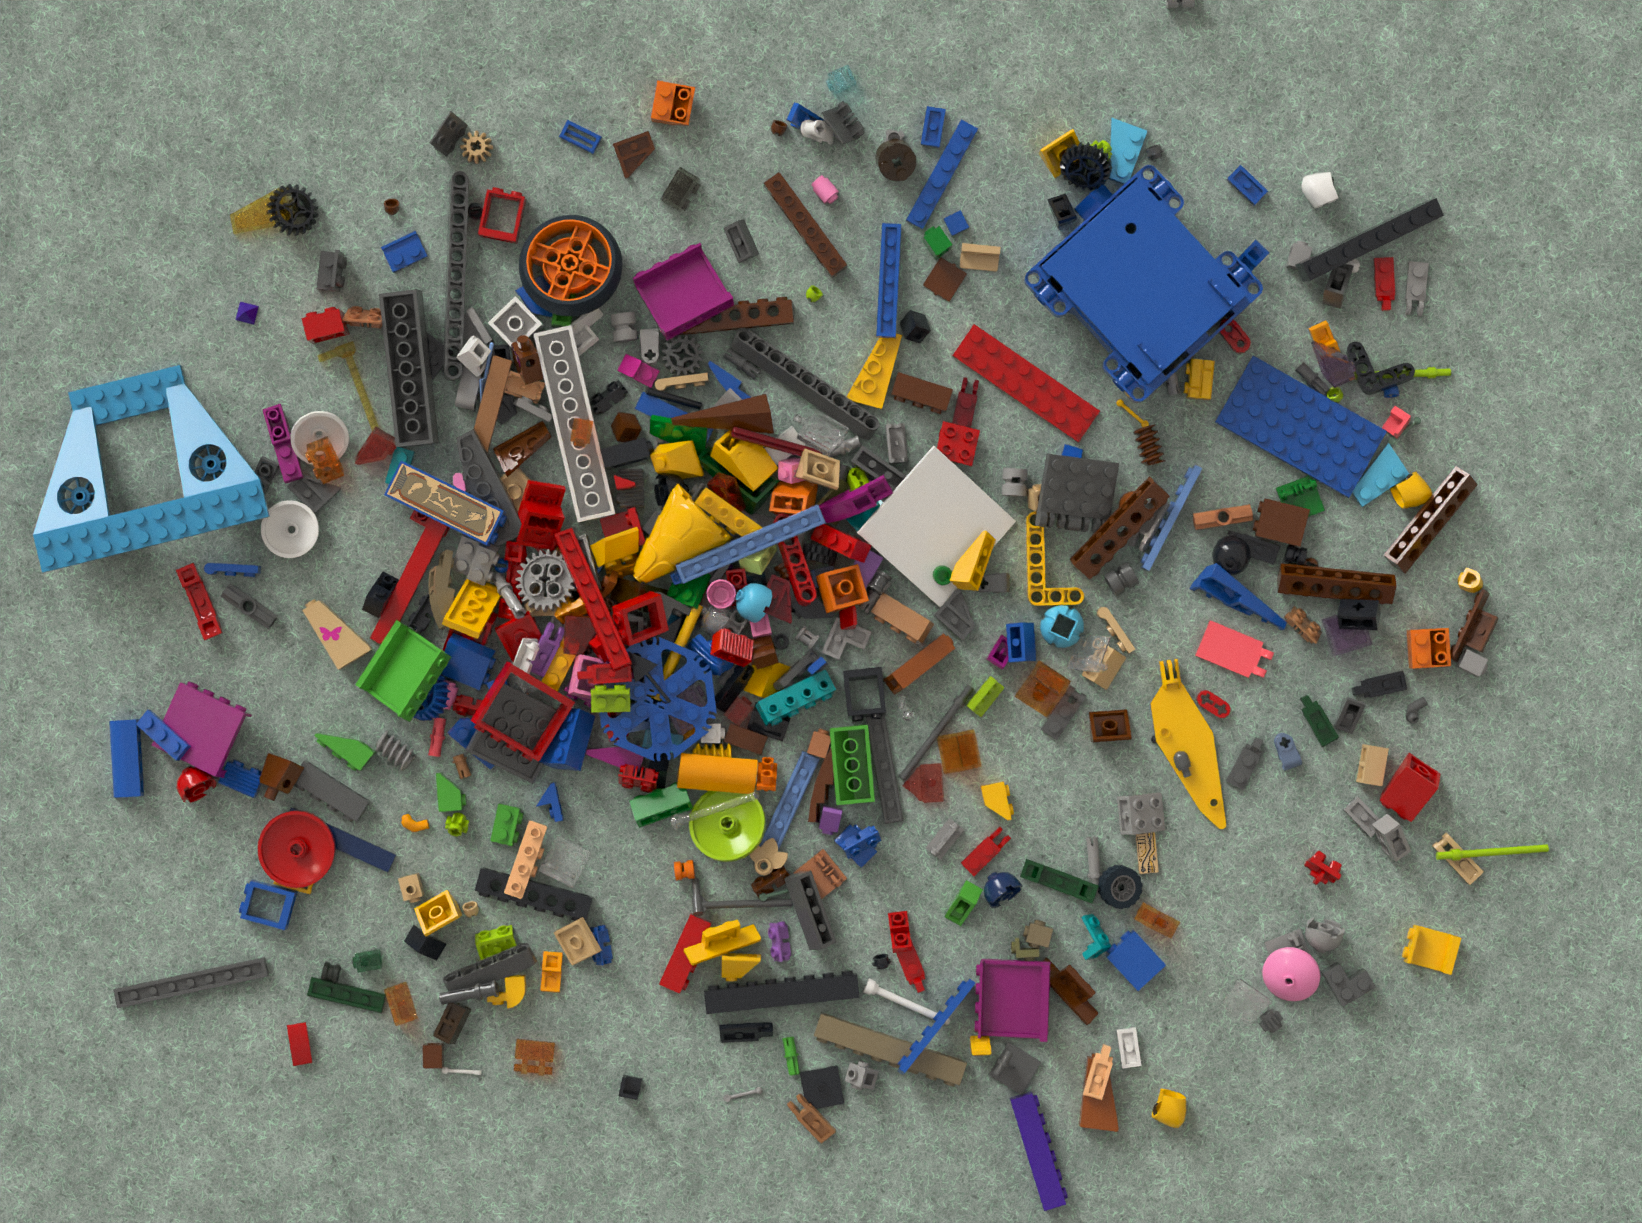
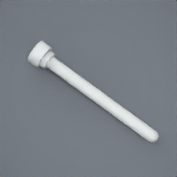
(872, 988)

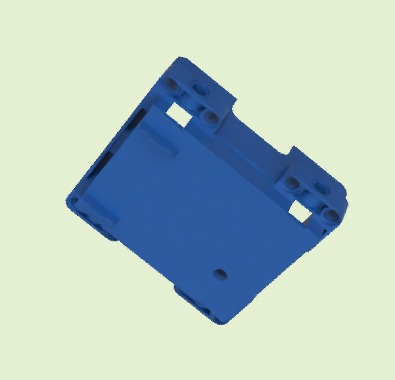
(1145, 290)

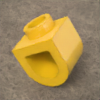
(1470, 581)

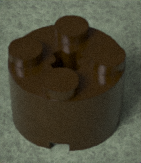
(900, 169)

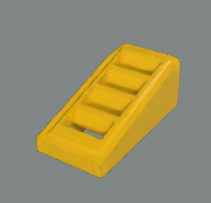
(980, 1046)

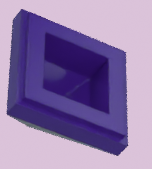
(247, 313)

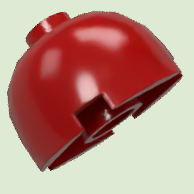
(191, 785)

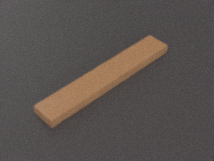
(492, 399)

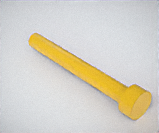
(681, 640)

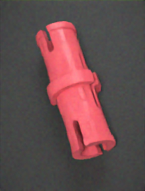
(437, 737)

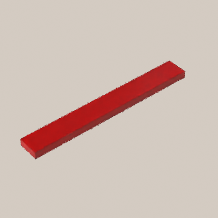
(410, 578)
(592, 599)

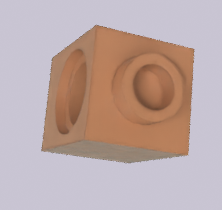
(819, 743)

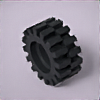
(819, 554)

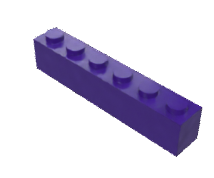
(1038, 1151)

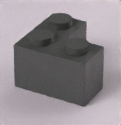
(1347, 988)

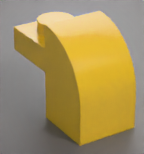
(515, 991)

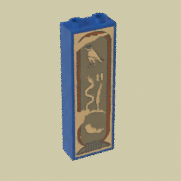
(446, 503)

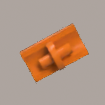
(767, 774)

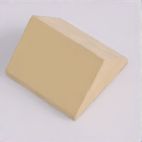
(819, 469)

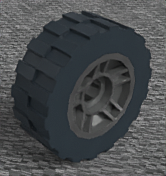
(1130, 888)

